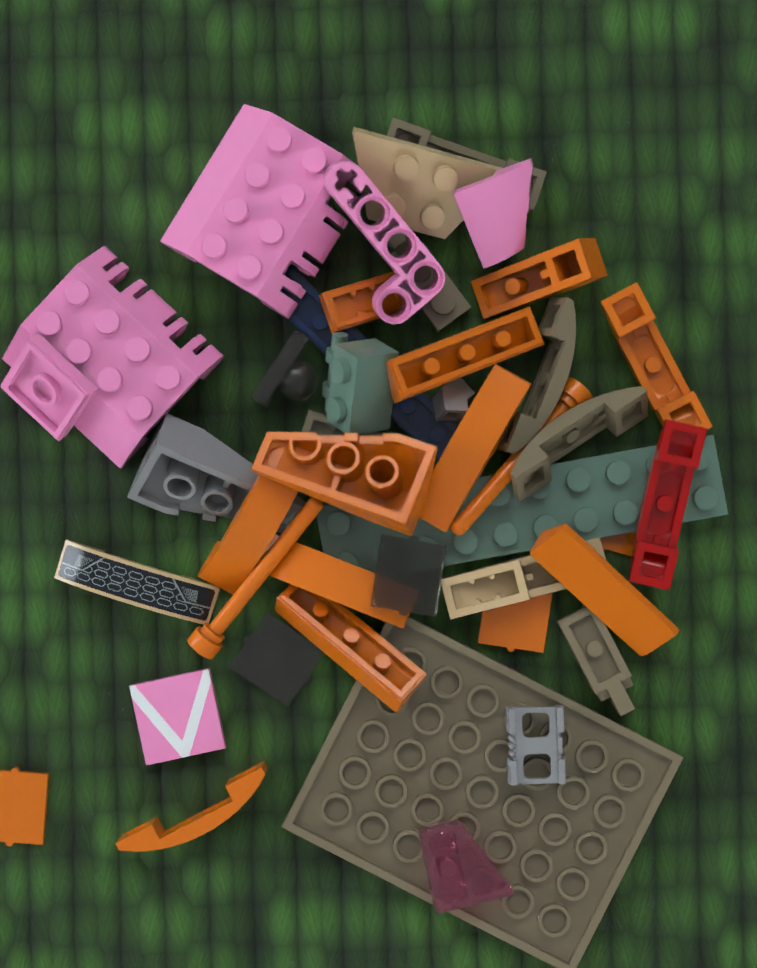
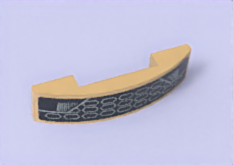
(136, 583)

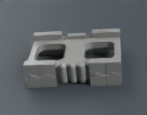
(521, 745)

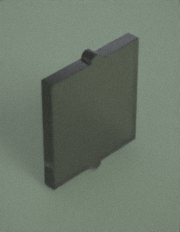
(408, 575)
(277, 659)

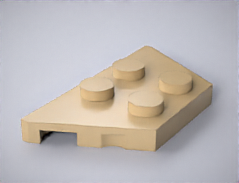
(416, 180)

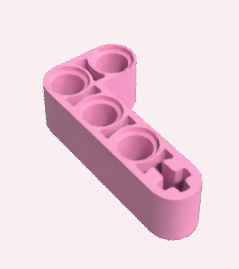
(378, 235)

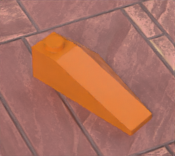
(364, 475)

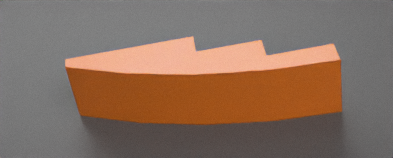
(473, 445)

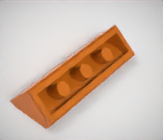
(462, 354)
(602, 589)
(351, 645)

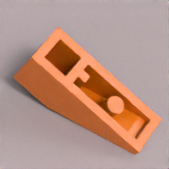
(540, 277)

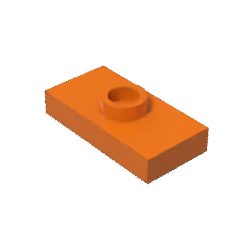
(352, 303)

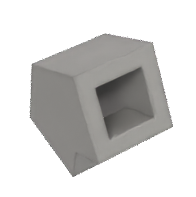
(452, 401)

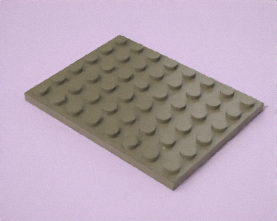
(448, 762)

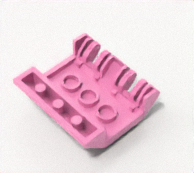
(262, 208)
(121, 348)

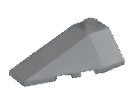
(195, 474)

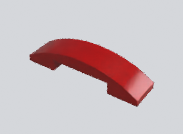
(665, 504)

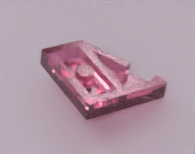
(458, 868)

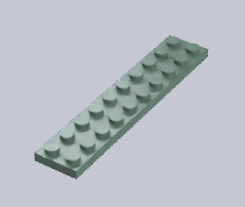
(589, 494)

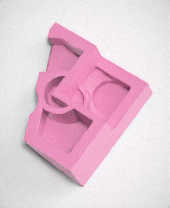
(497, 212)

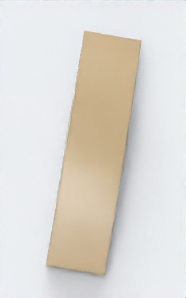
(501, 584)

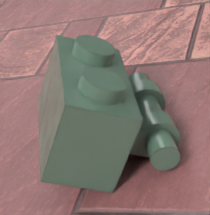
(358, 384)

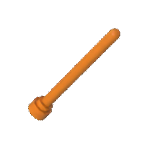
(572, 395)
(208, 639)

